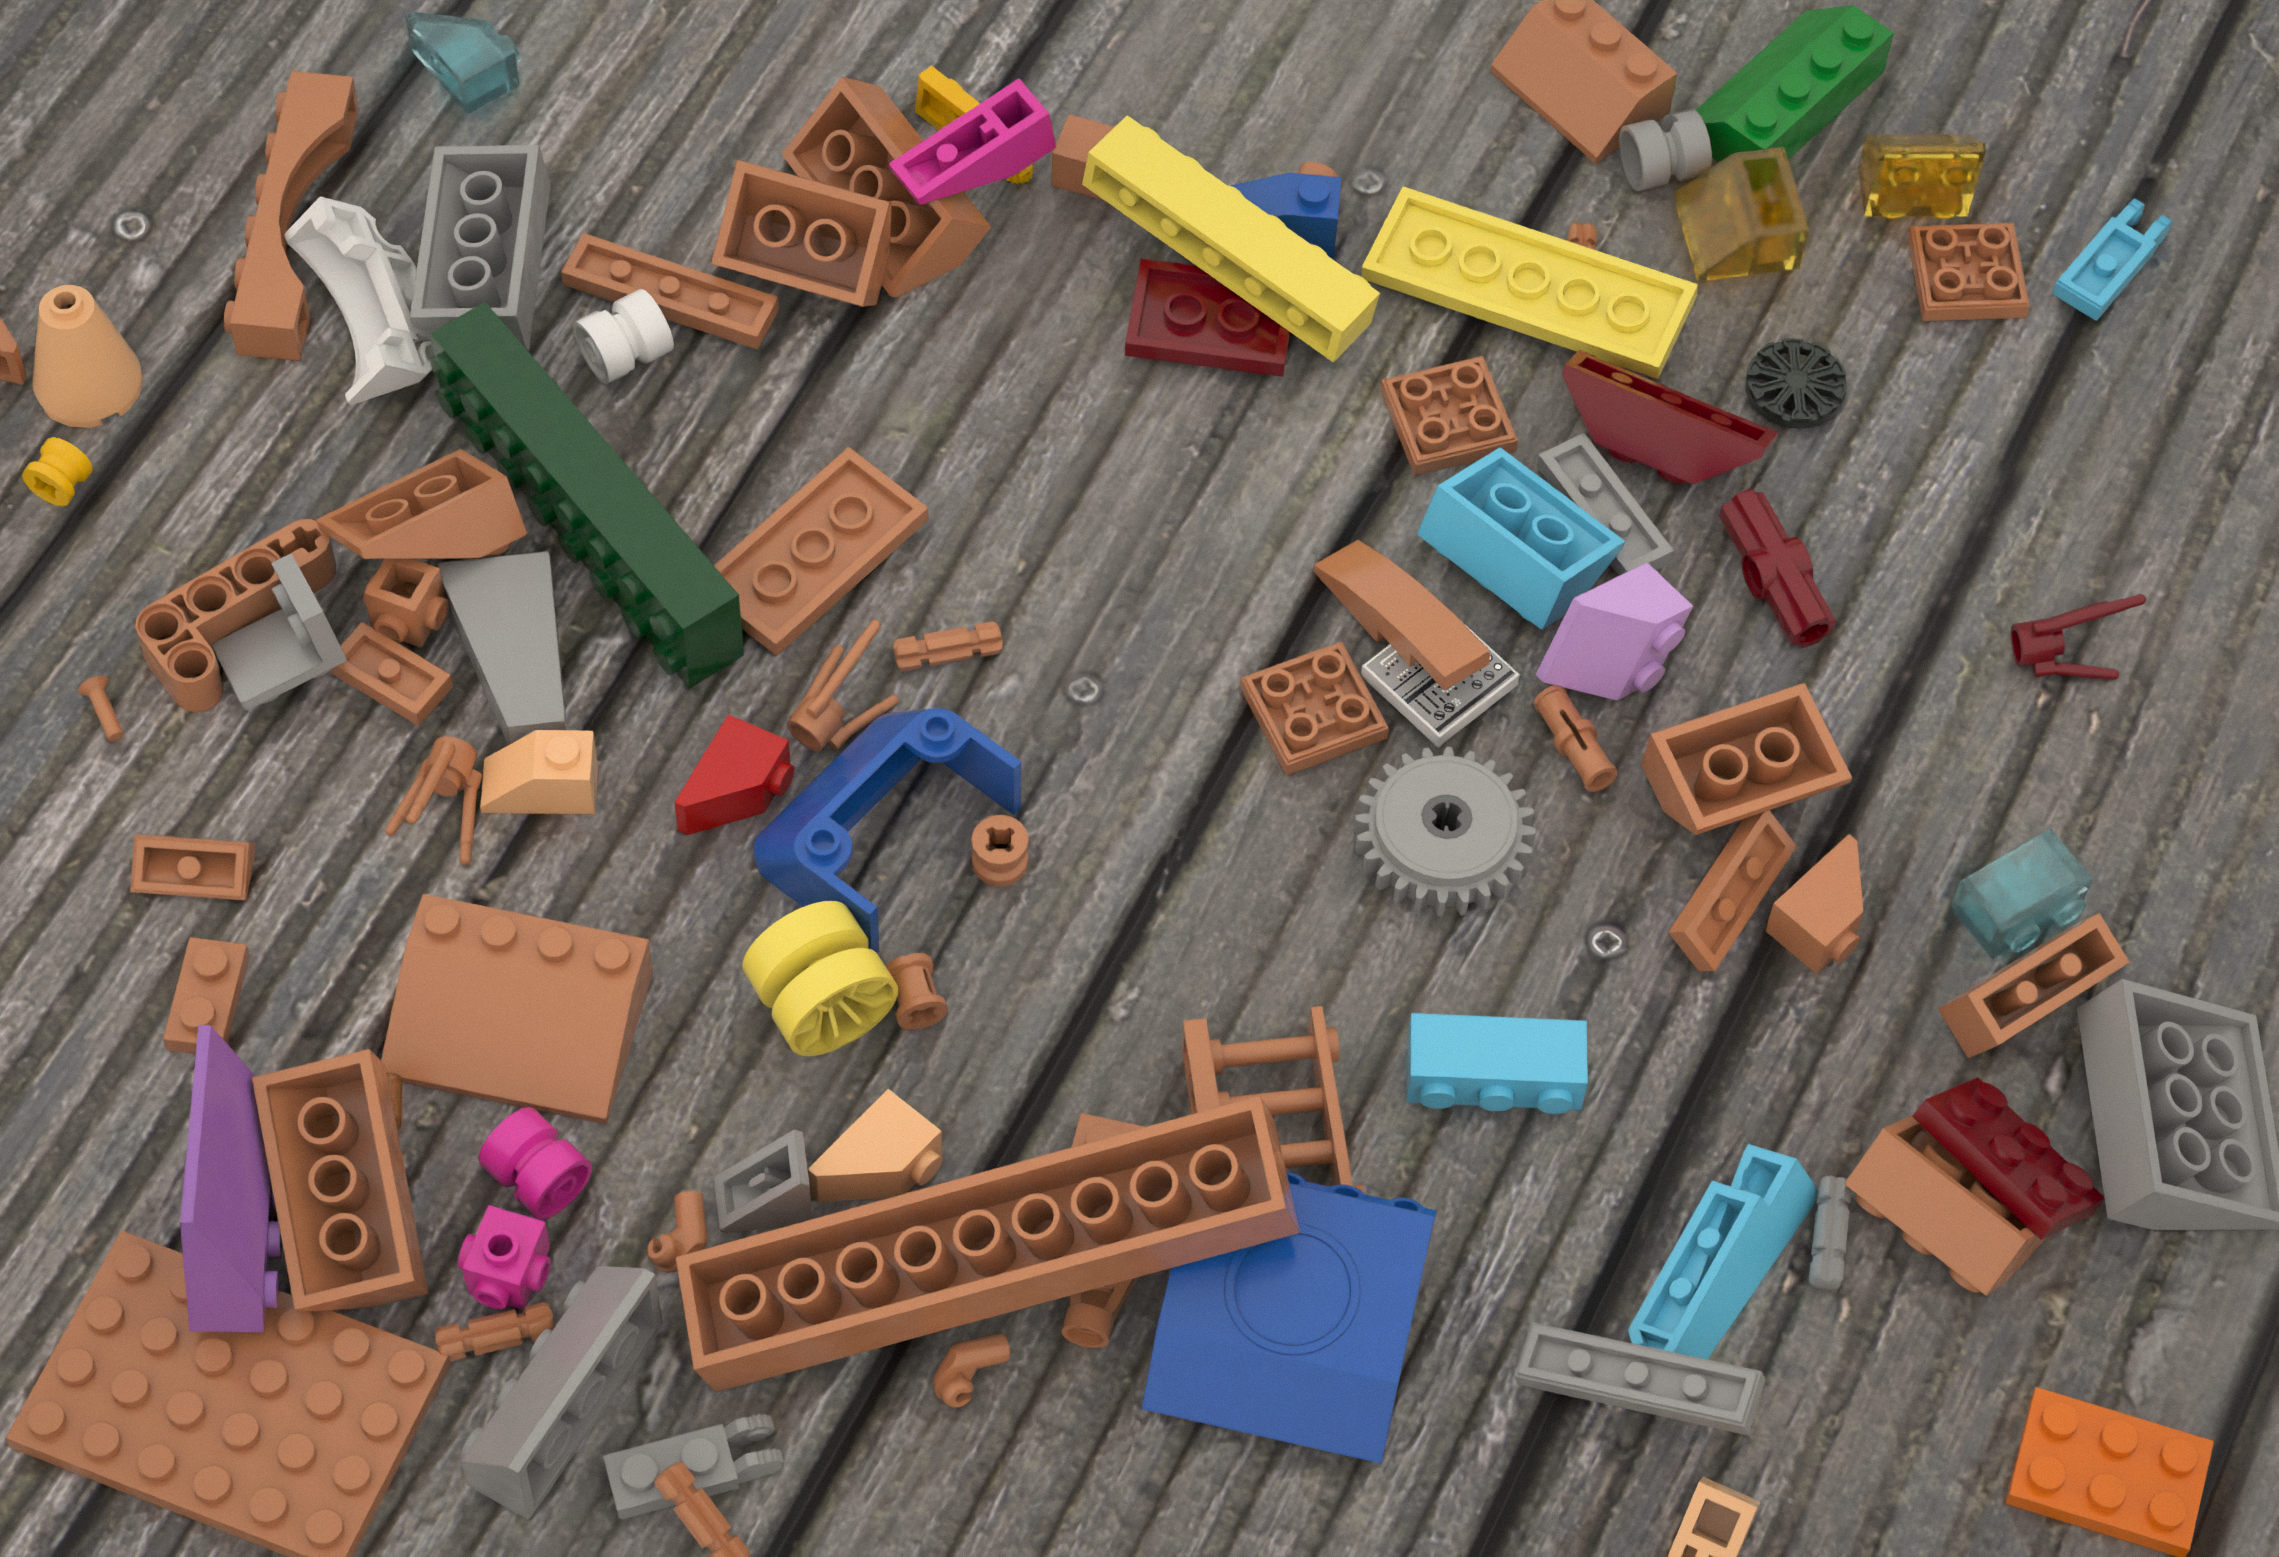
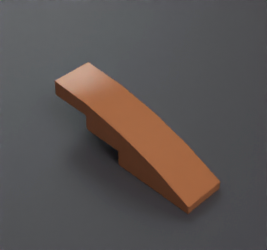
(1402, 612)

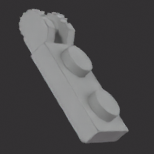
(704, 1454)

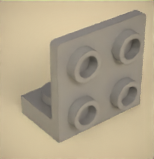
(282, 646)

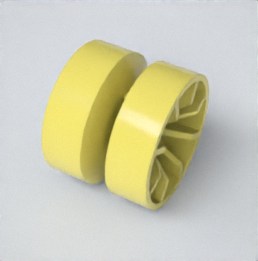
(820, 978)

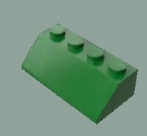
(1797, 82)

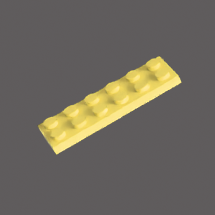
(1530, 282)

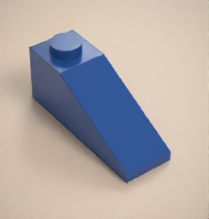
(1301, 202)

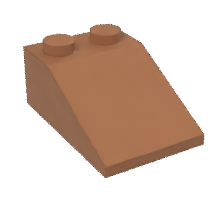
(435, 512)

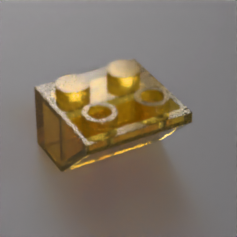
(1919, 174)
(1743, 216)

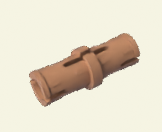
(1575, 738)

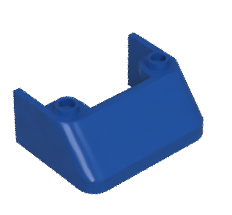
(810, 837)

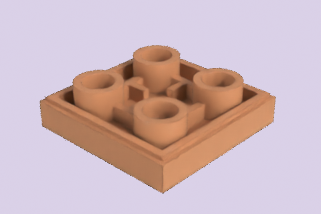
(1968, 272)
(1448, 415)
(1314, 708)

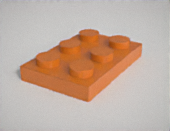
(2109, 1472)

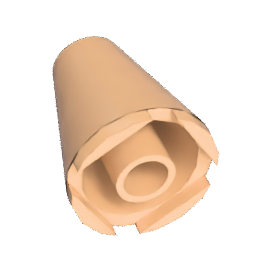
(82, 361)

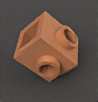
(406, 600)

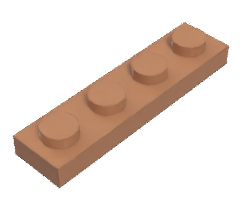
(679, 291)

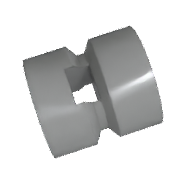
(1657, 151)

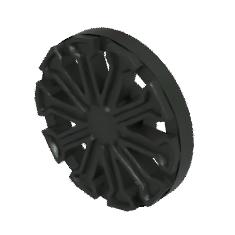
(1796, 383)

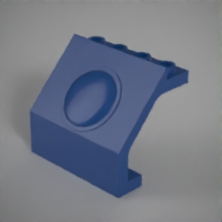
(1300, 1329)

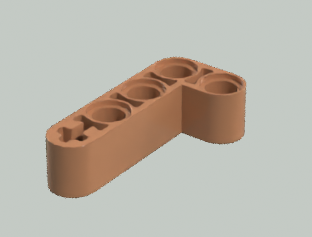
(240, 601)

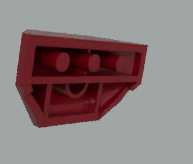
(1660, 425)

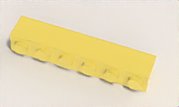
(1230, 238)

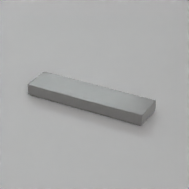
(1640, 1378)

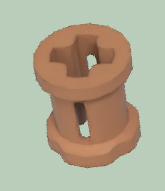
(916, 992)

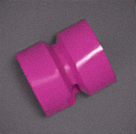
(528, 1156)

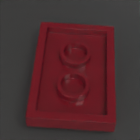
(1198, 321)
(2009, 1157)

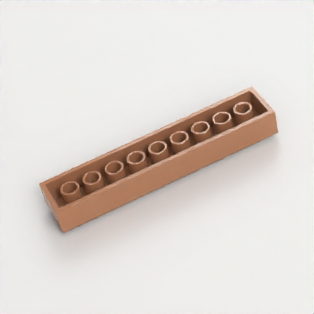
(986, 1244)

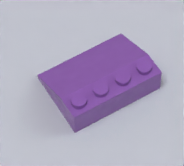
(227, 1198)

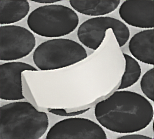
(372, 289)

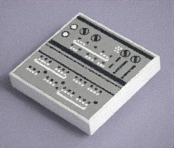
(1429, 707)

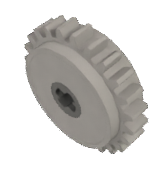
(1444, 831)

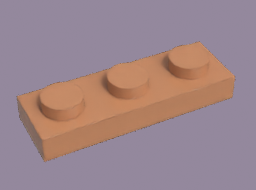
(1732, 890)

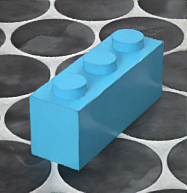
(1496, 1062)

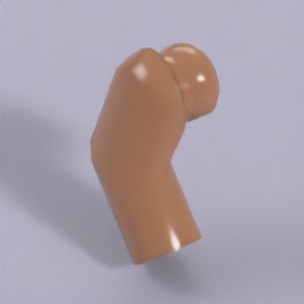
(960, 1363)

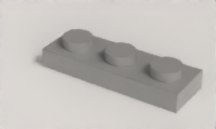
(1590, 483)

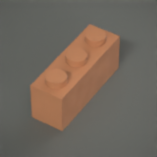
(2033, 985)

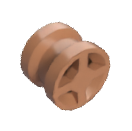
(1000, 865)

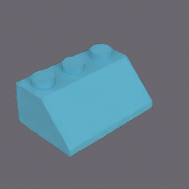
(1518, 536)

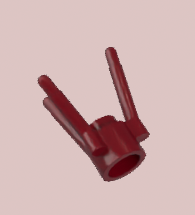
(2043, 639)

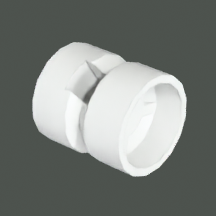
(629, 333)

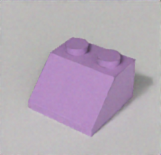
(1617, 636)

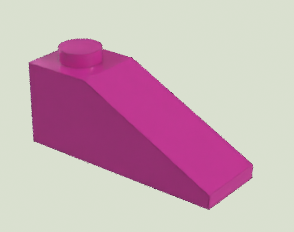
(978, 147)

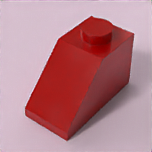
(734, 777)

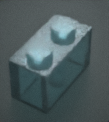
(2022, 895)

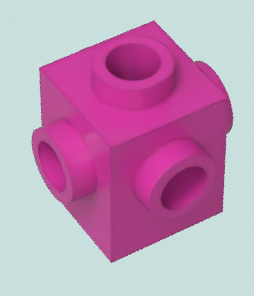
(505, 1259)

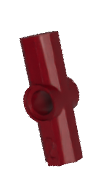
(1777, 568)

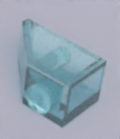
(465, 57)

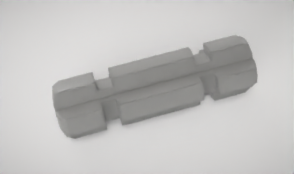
(1830, 1233)

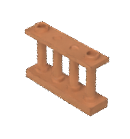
(1207, 1058)

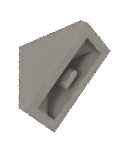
(766, 1188)

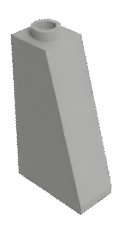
(511, 636)

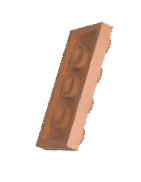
(818, 548)

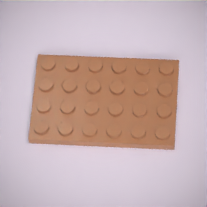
(240, 1430)

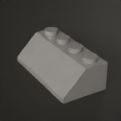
(482, 236)
(563, 1388)

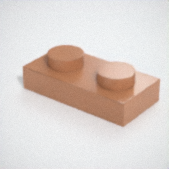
(392, 674)
(206, 992)

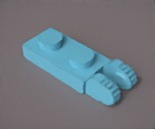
(2110, 261)

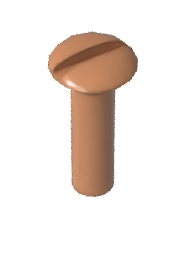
(95, 690)

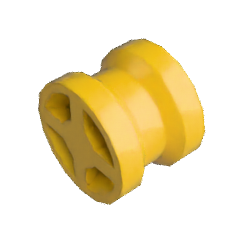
(57, 471)

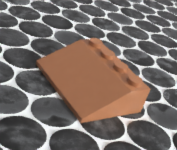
(516, 1008)

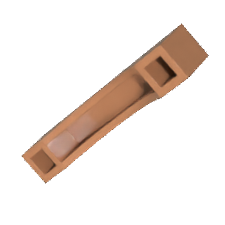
(312, 132)

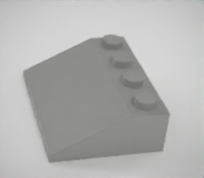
(2180, 1111)

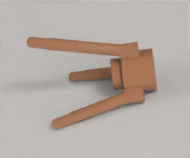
(819, 715)
(445, 772)

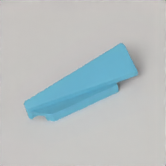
(1724, 1254)

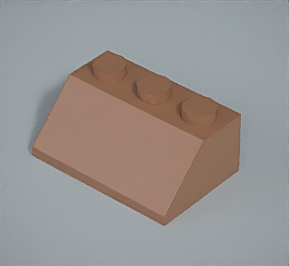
(1584, 73)
(805, 234)
(1743, 760)
(1941, 1207)

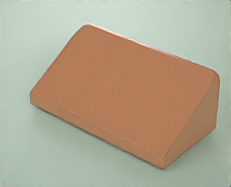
(192, 866)

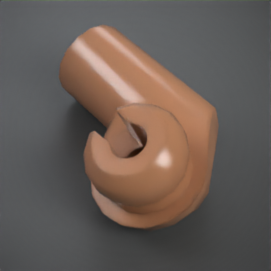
(686, 1238)

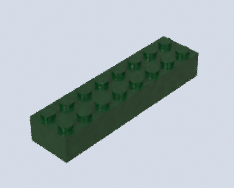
(587, 496)

